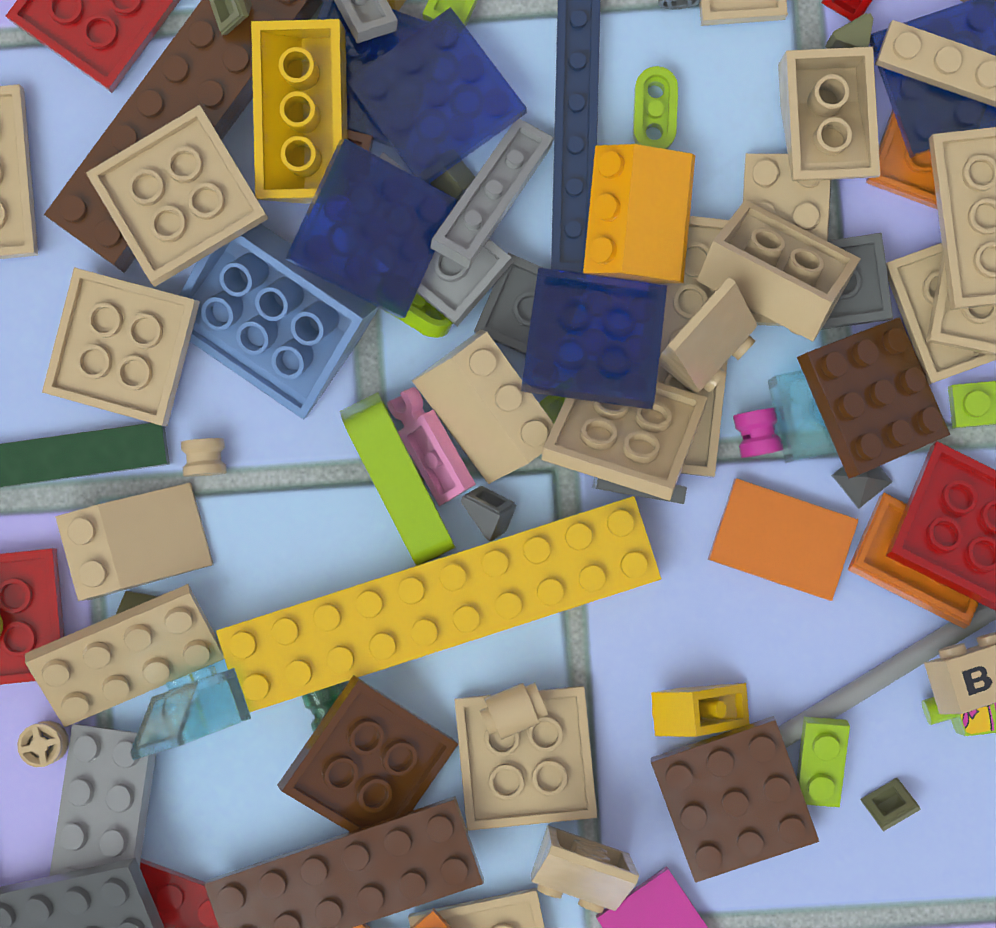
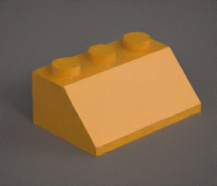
(639, 213)

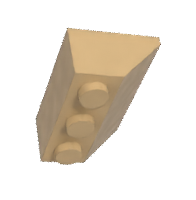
(779, 269)
(484, 407)

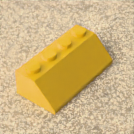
(297, 105)

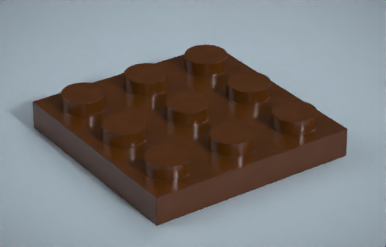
(873, 397)
(366, 759)
(734, 799)

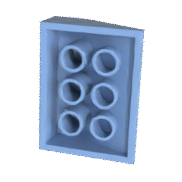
(274, 319)

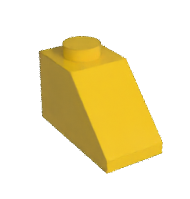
(700, 710)

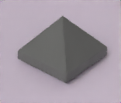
(864, 486)

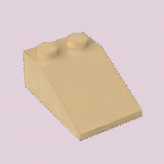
(830, 113)
(709, 340)
(134, 541)
(583, 870)

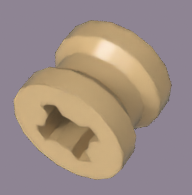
(203, 457)
(34, 747)

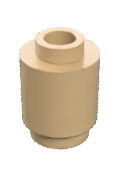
(513, 710)

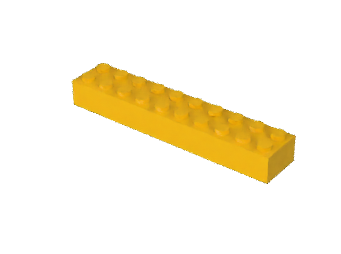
(440, 604)

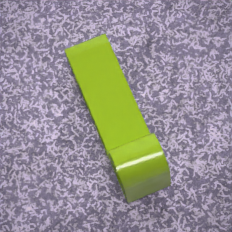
(396, 479)

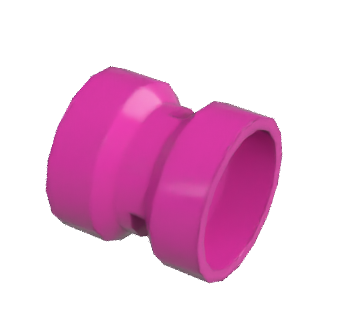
(758, 432)

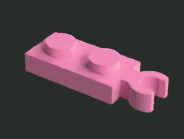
(430, 447)

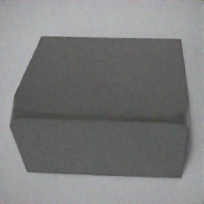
(489, 511)

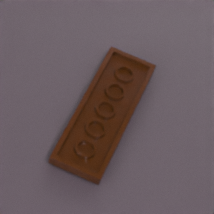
(353, 874)

